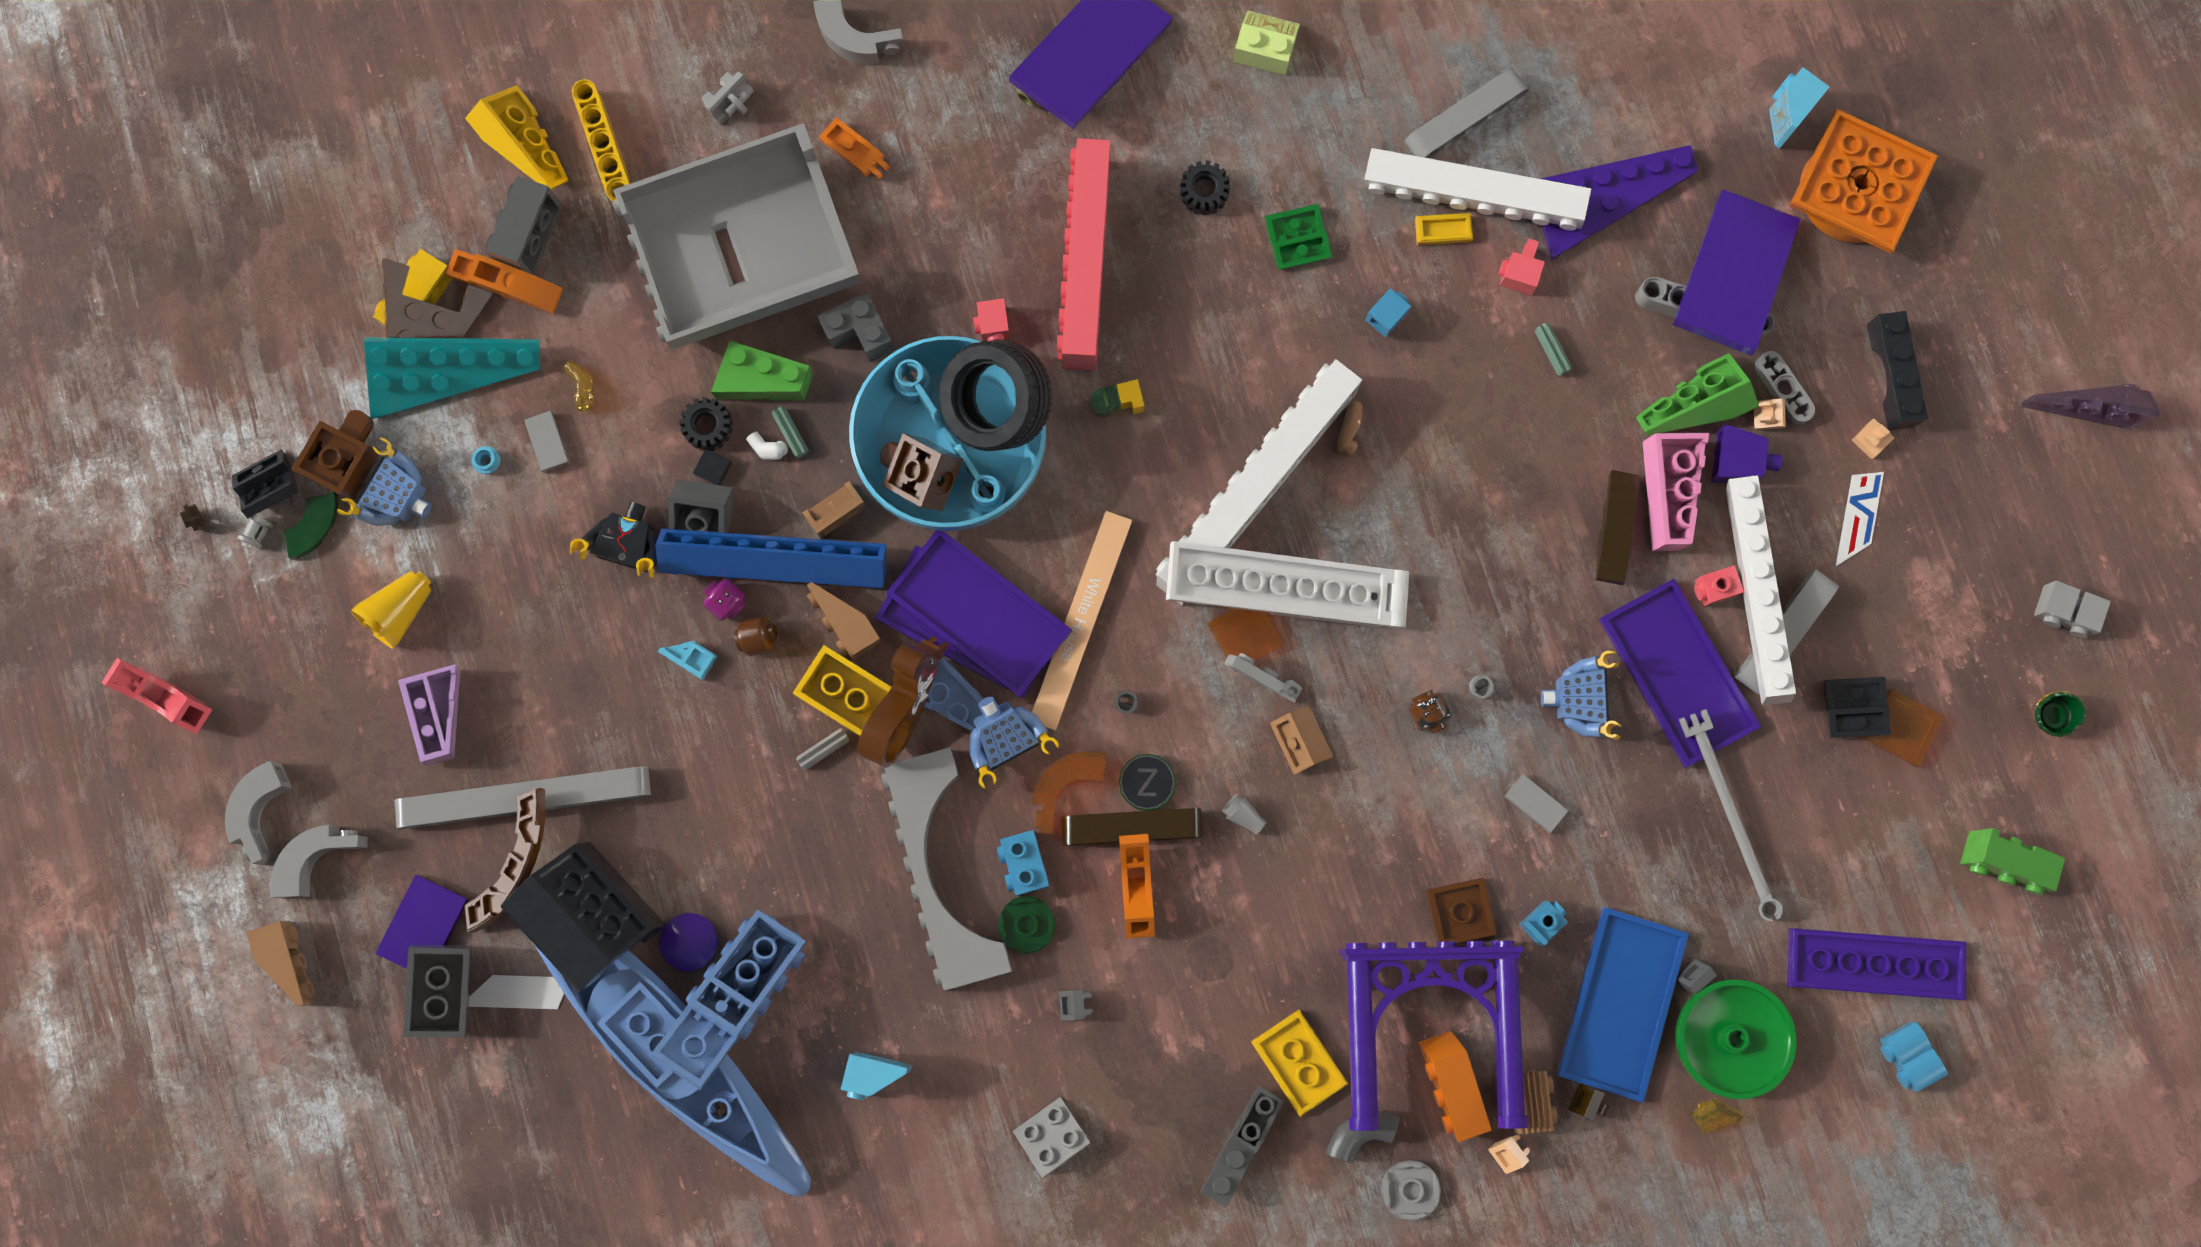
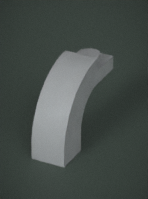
(850, 43)
(246, 807)
(294, 864)

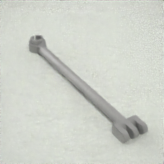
(1699, 731)

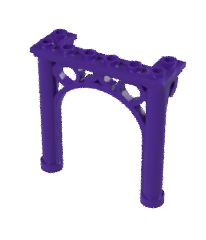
(1505, 1017)

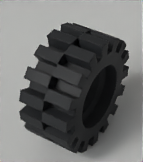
(1208, 172)
(701, 408)

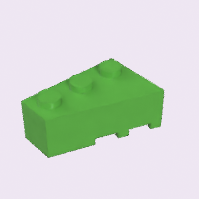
(2012, 861)

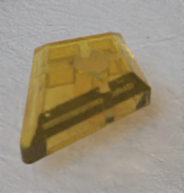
(1715, 1115)

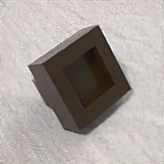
(1588, 1102)

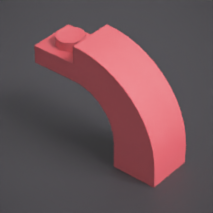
(159, 694)

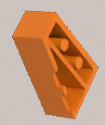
(1455, 1086)

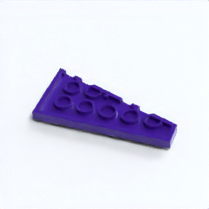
(1619, 190)

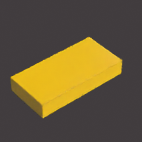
(1444, 229)

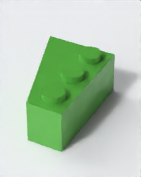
(760, 375)

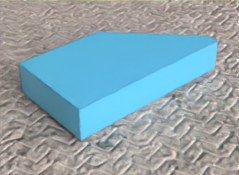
(691, 657)

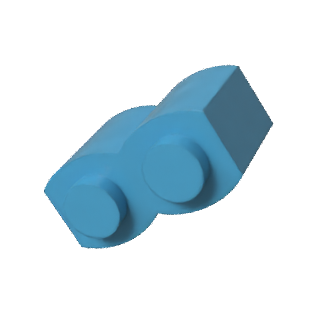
(1913, 1057)

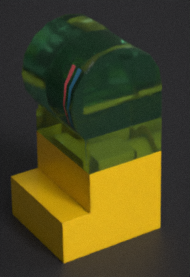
(1116, 398)

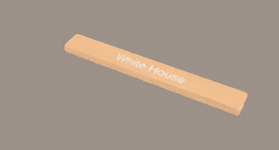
(1081, 619)

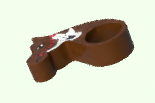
(900, 710)

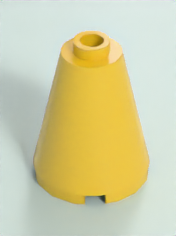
(394, 607)

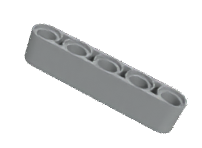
(1467, 115)
(1663, 301)
(1798, 618)

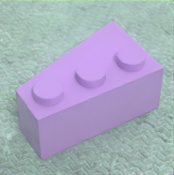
(432, 712)

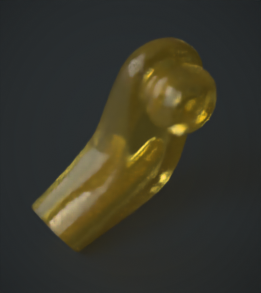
(584, 385)

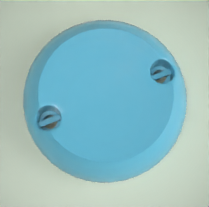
(893, 406)

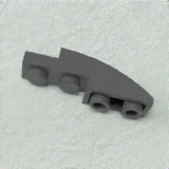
(1241, 1146)

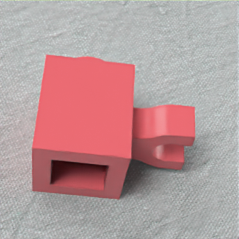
(1522, 270)

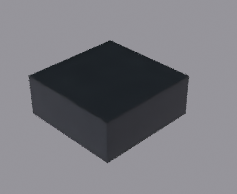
(712, 467)

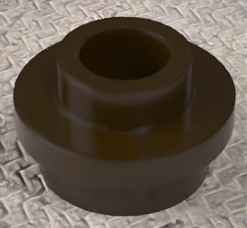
(192, 517)

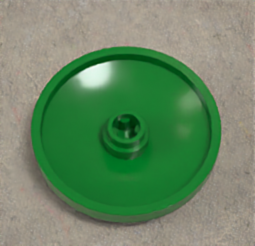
(1736, 1039)

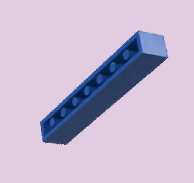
(771, 558)

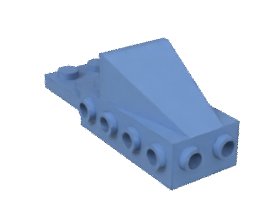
(730, 998)

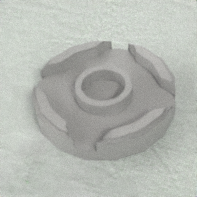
(1411, 1190)

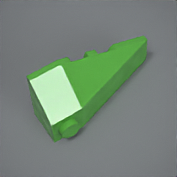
(1714, 395)

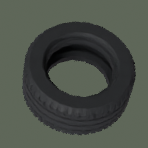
(959, 395)

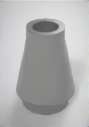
(1242, 813)

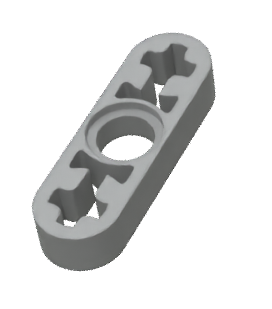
(1780, 366)

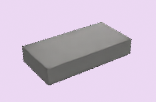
(547, 441)
(1536, 803)

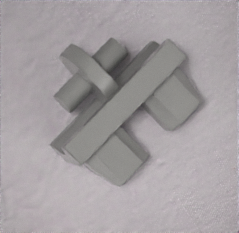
(729, 98)

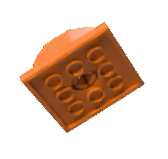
(1883, 165)

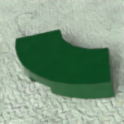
(313, 527)

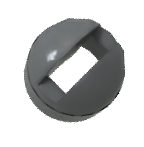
(1125, 707)

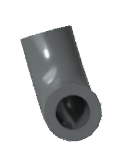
(1347, 1142)

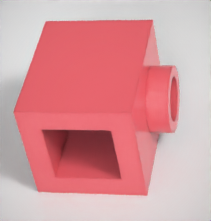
(992, 320)
(1718, 586)

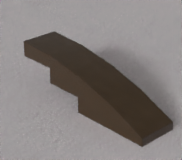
(1617, 527)

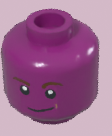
(723, 599)

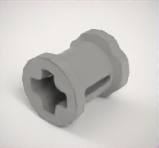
(255, 531)

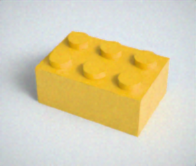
(841, 690)

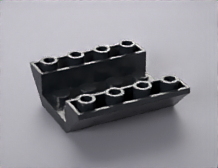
(581, 914)

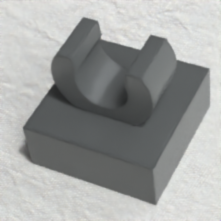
(1696, 976)
(1072, 1004)

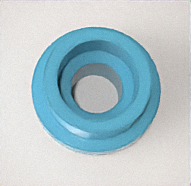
(480, 454)

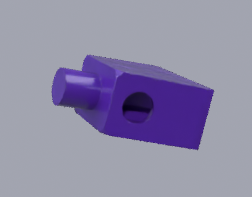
(1741, 455)

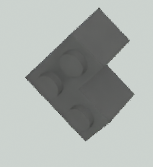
(857, 320)

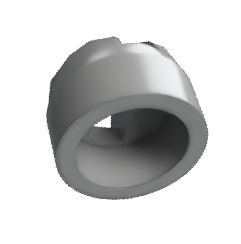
(1485, 690)

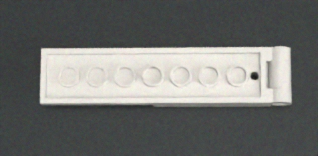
(1287, 585)

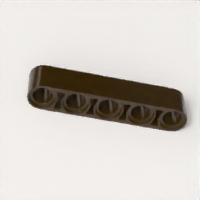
(1107, 827)

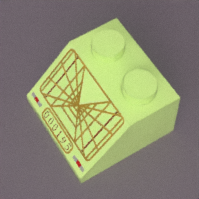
(1266, 42)

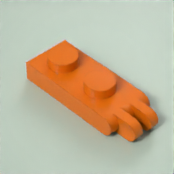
(853, 149)

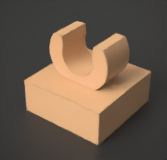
(1770, 414)
(1873, 438)
(1509, 1154)

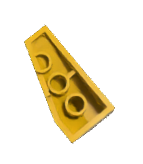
(511, 128)

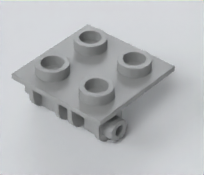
(1051, 1137)

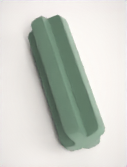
(1553, 349)
(790, 432)

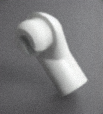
(767, 450)

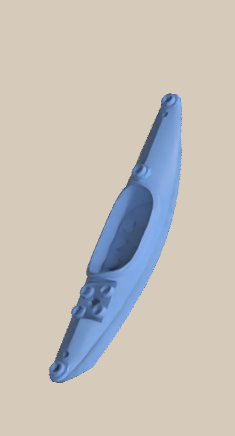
(630, 1015)

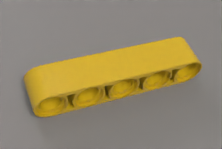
(599, 133)

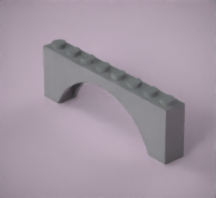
(916, 791)

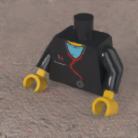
(622, 541)

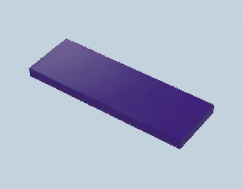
(1877, 964)

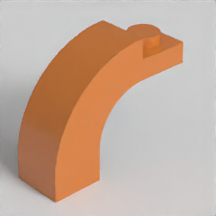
(1137, 886)

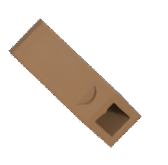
(850, 625)
(277, 953)

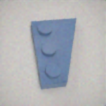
(954, 696)

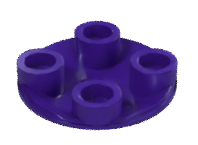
(688, 942)

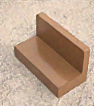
(1301, 739)

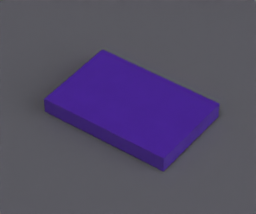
(423, 918)

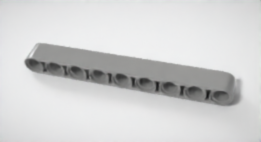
(502, 799)

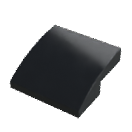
(264, 483)
(1857, 707)

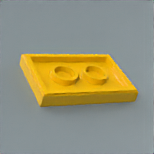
(1299, 1063)

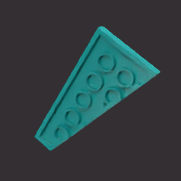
(428, 369)

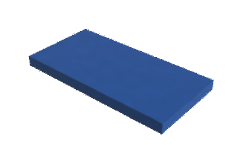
(1622, 1004)

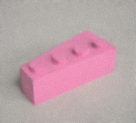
(1673, 485)

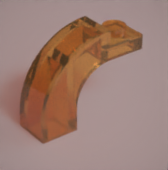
(1073, 768)

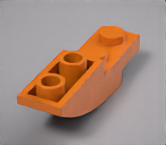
(504, 280)

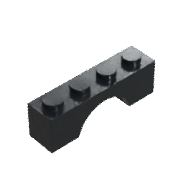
(1904, 396)

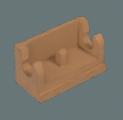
(835, 510)

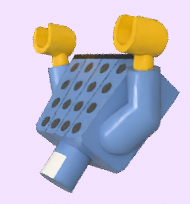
(390, 492)
(1583, 697)
(1004, 735)

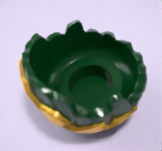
(2060, 713)

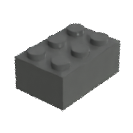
(524, 225)
(437, 991)

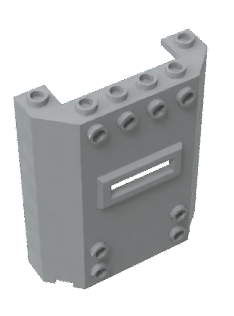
(778, 224)

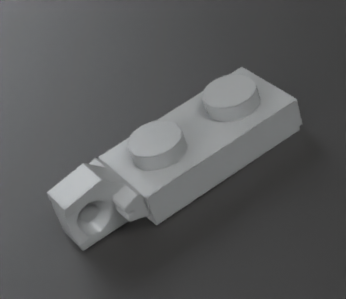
(1266, 677)

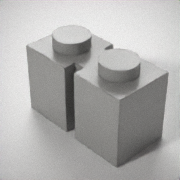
(2062, 606)

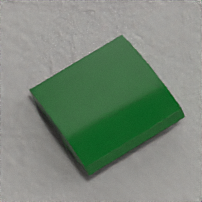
(1297, 236)

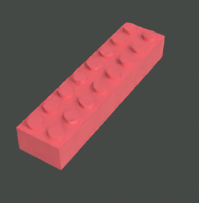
(1085, 246)

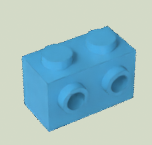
(1023, 862)

